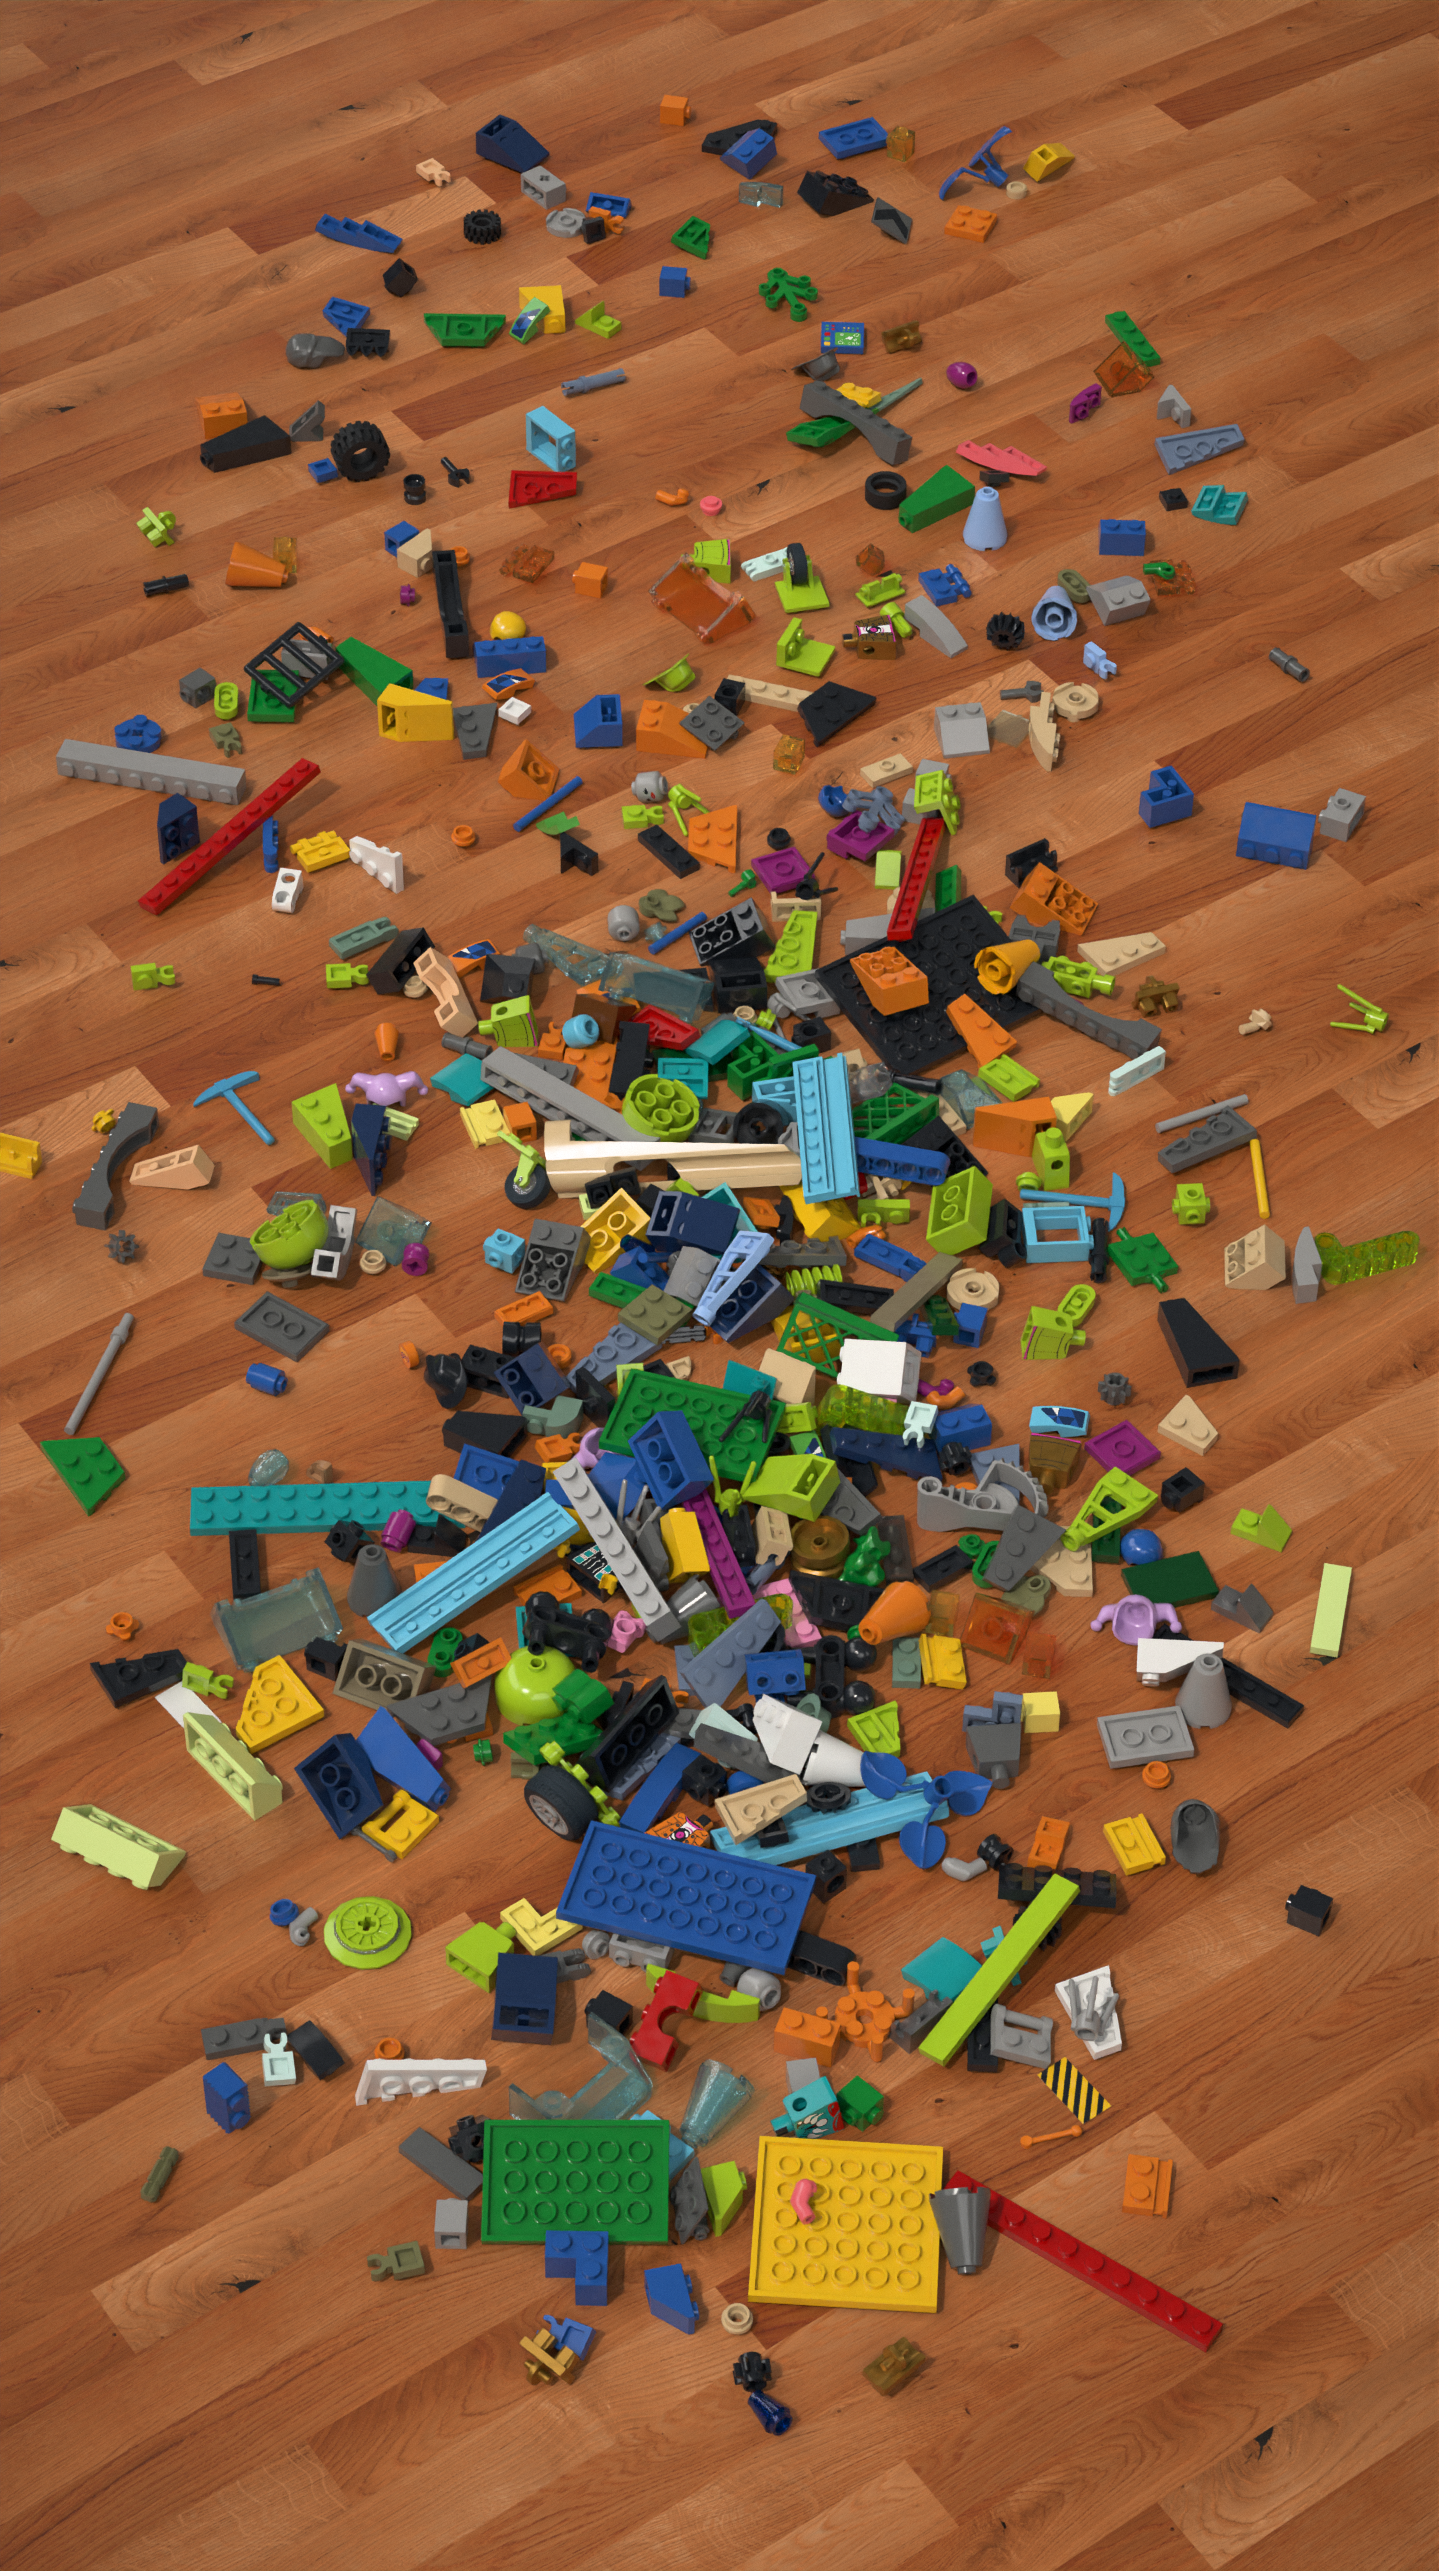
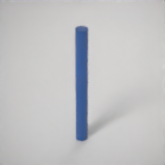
(547, 804)

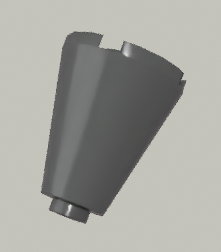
(372, 1581)
(687, 1601)
(962, 2225)

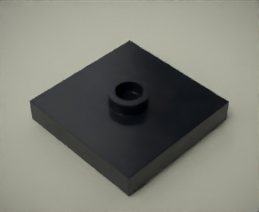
(596, 1398)

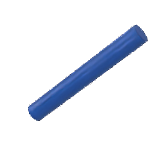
(677, 933)
(654, 1257)

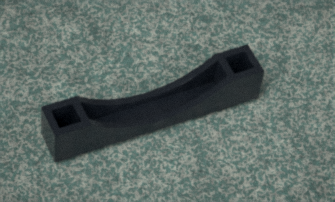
(449, 604)

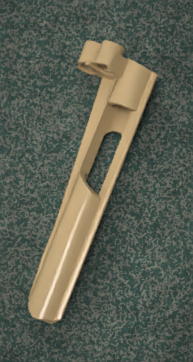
(701, 1164)

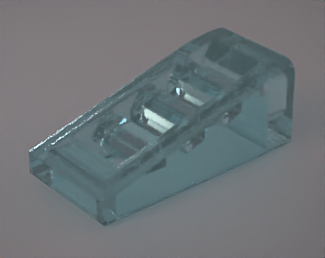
(291, 1198)

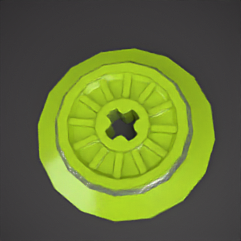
(369, 1949)

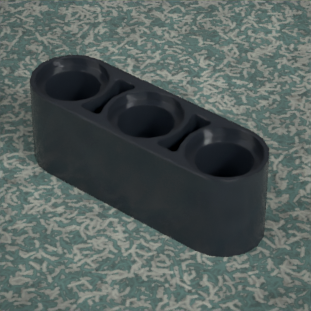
(821, 1959)

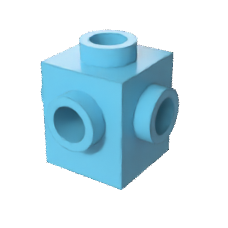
(504, 1250)

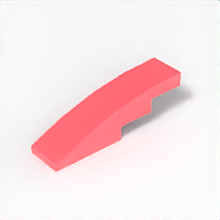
(1007, 460)

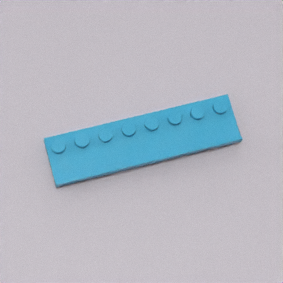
(825, 1129)
(473, 1573)
(815, 1833)

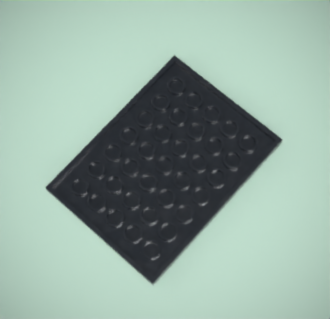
(945, 952)

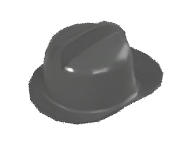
(821, 367)

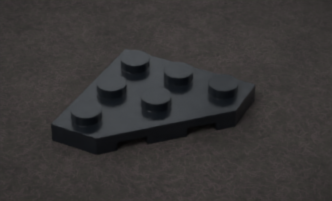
(722, 140)

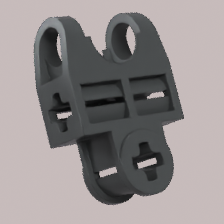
(1045, 937)

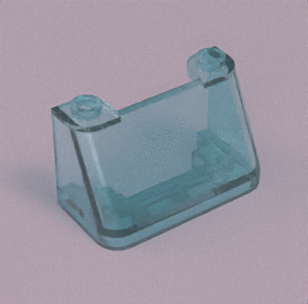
(277, 1621)

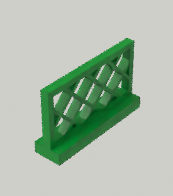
(903, 1126)
(834, 1317)

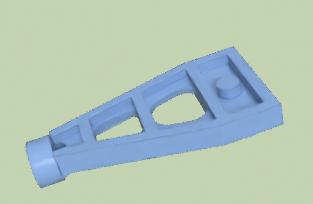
(746, 1245)

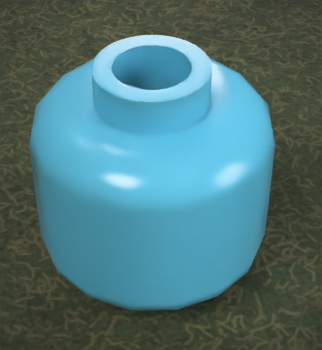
(580, 1031)

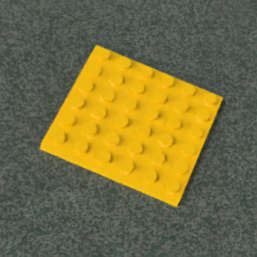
(870, 2232)

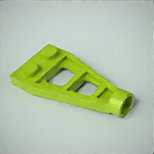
(1122, 1489)

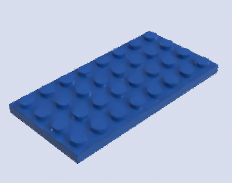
(686, 1897)

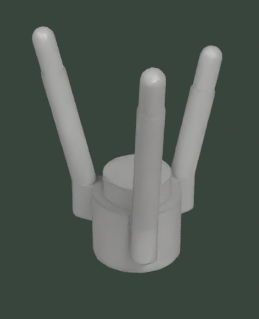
(782, 1009)
(631, 1526)
(1088, 2023)

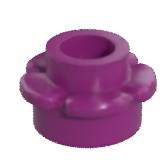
(407, 594)

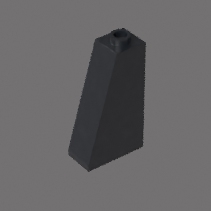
(246, 445)
(1195, 1346)

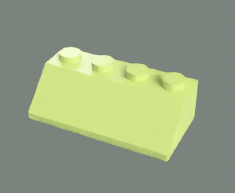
(231, 1764)
(116, 1845)

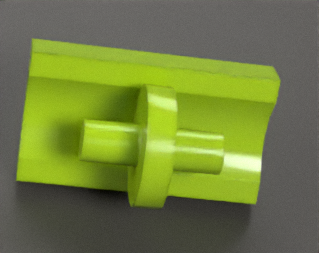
(157, 526)

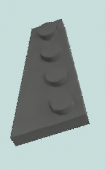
(1214, 1137)
(806, 1254)

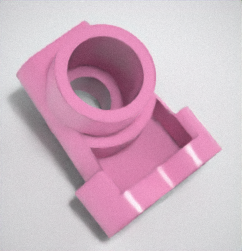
(625, 1631)

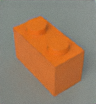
(807, 2037)

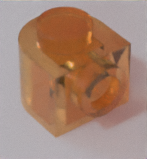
(871, 560)

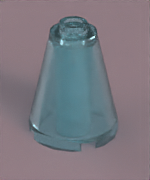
(713, 2102)

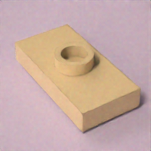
(886, 770)

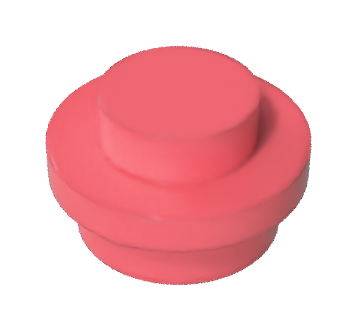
(711, 505)

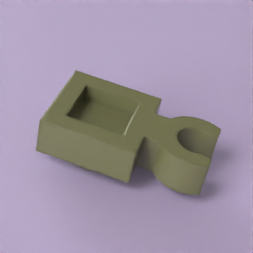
(225, 737)
(402, 2261)

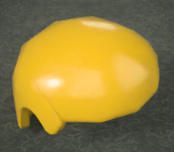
(507, 625)

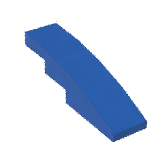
(363, 236)
(658, 1790)

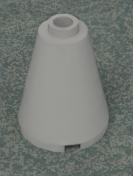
(1205, 1693)

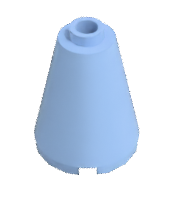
(985, 522)
(1054, 614)

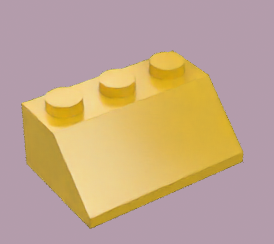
(821, 1218)

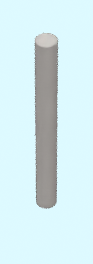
(1200, 1113)

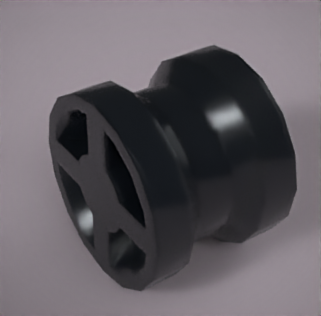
(995, 1851)

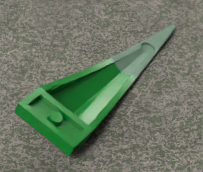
(828, 429)

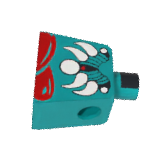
(810, 2112)

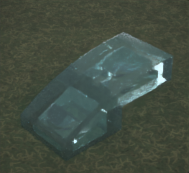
(759, 192)

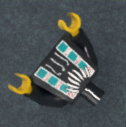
(590, 1569)

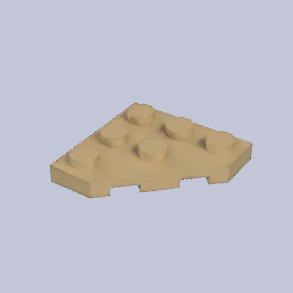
(1067, 1569)

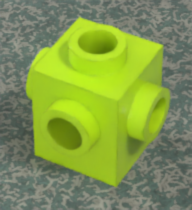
(1190, 1204)

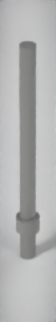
(117, 1338)

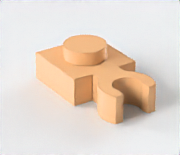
(433, 171)

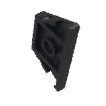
(832, 709)
(832, 1601)

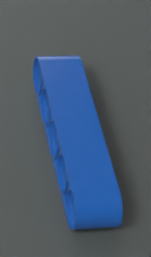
(901, 1161)

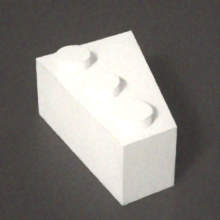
(785, 1732)

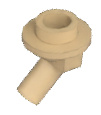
(1258, 1019)

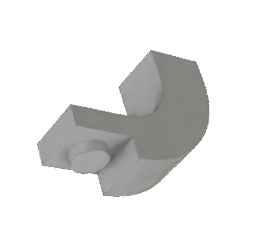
(335, 1256)

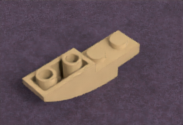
(1043, 732)

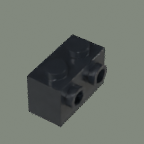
(480, 1368)

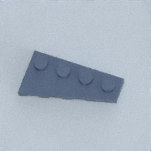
(722, 1662)

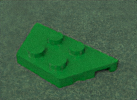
(464, 329)
(85, 1469)

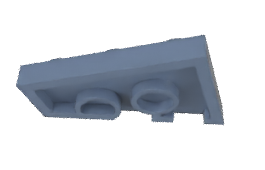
(643, 1766)

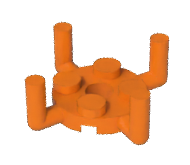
(871, 2005)

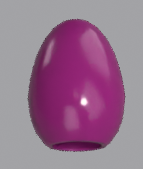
(962, 374)

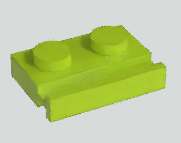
(1008, 1077)

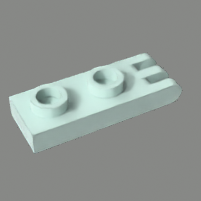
(765, 565)
(1136, 1071)

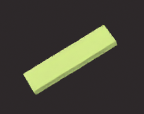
(1330, 1610)

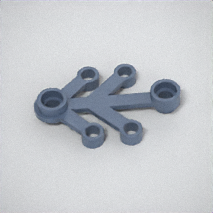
(880, 798)

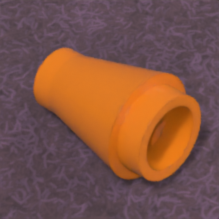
(386, 1038)

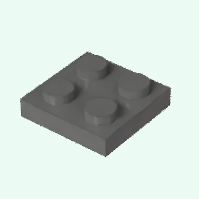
(232, 1260)

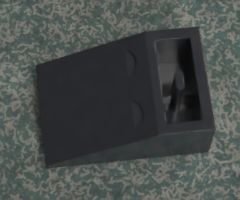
(832, 193)
(733, 934)
(738, 983)
(940, 1138)

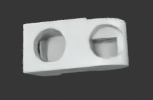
(287, 892)

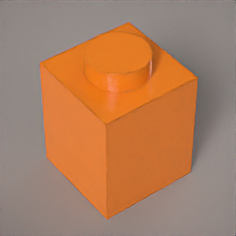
(674, 110)
(590, 580)
(521, 1121)

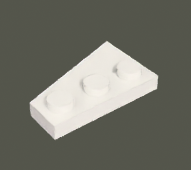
(378, 862)
(1111, 2040)

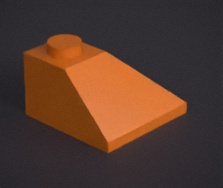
(529, 773)

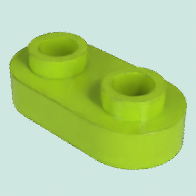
(226, 700)
(1078, 1303)

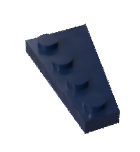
(887, 1451)
(520, 1491)

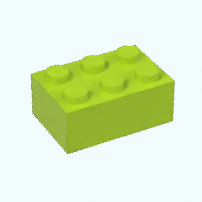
(959, 1212)

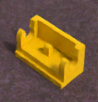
(19, 1156)

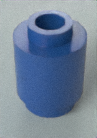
(266, 1379)

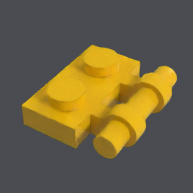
(320, 850)

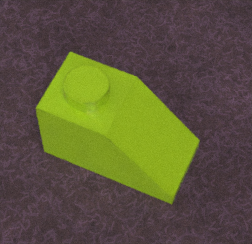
(723, 2193)

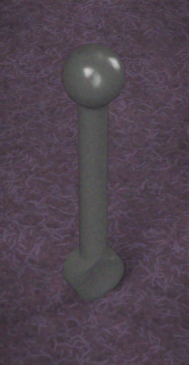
(389, 1854)

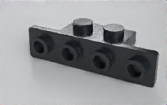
(862, 1474)

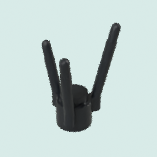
(809, 886)
(755, 1408)

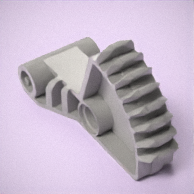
(984, 1507)

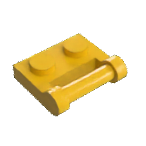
(407, 1830)

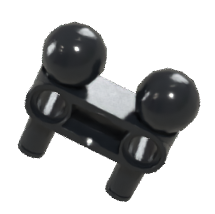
(568, 1633)
(831, 1658)

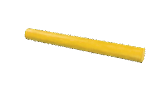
(1259, 1178)

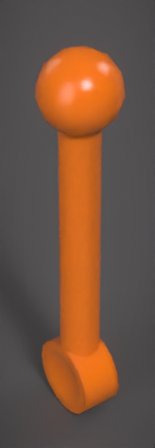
(1026, 2141)

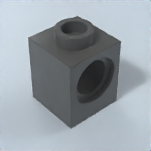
(197, 687)

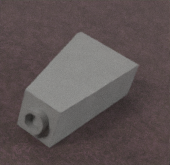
(868, 930)

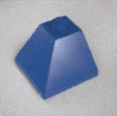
(608, 1478)

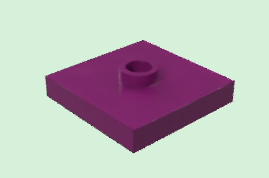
(781, 869)
(1123, 1448)

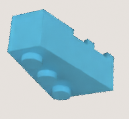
(780, 1091)

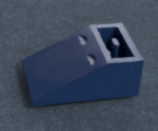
(509, 144)
(371, 1142)
(691, 1222)
(524, 1998)

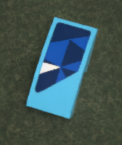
(1065, 1420)

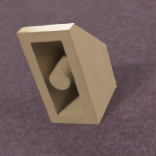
(416, 554)

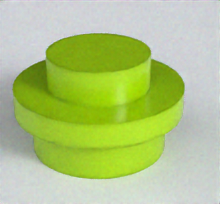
(766, 1019)
(1028, 1181)

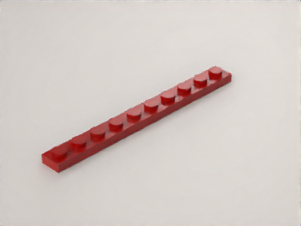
(229, 836)
(916, 879)
(1096, 2268)

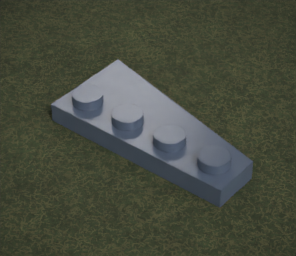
(1194, 447)
(619, 1347)

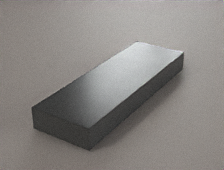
(442, 2164)

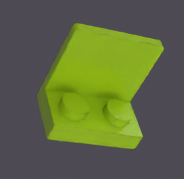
(801, 653)
(936, 792)

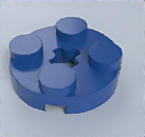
(129, 732)

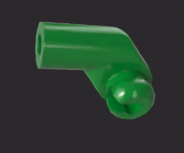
(1161, 569)

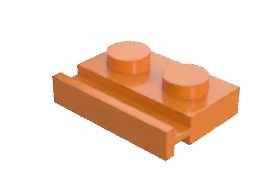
(553, 1581)
(1147, 2186)

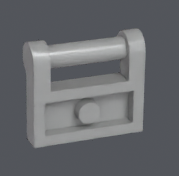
(1020, 2044)

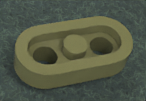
(1074, 585)

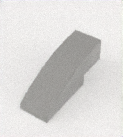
(934, 626)
(1306, 1268)

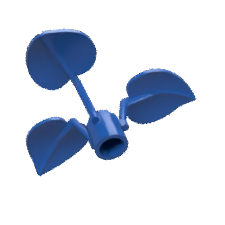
(993, 171)
(924, 1843)

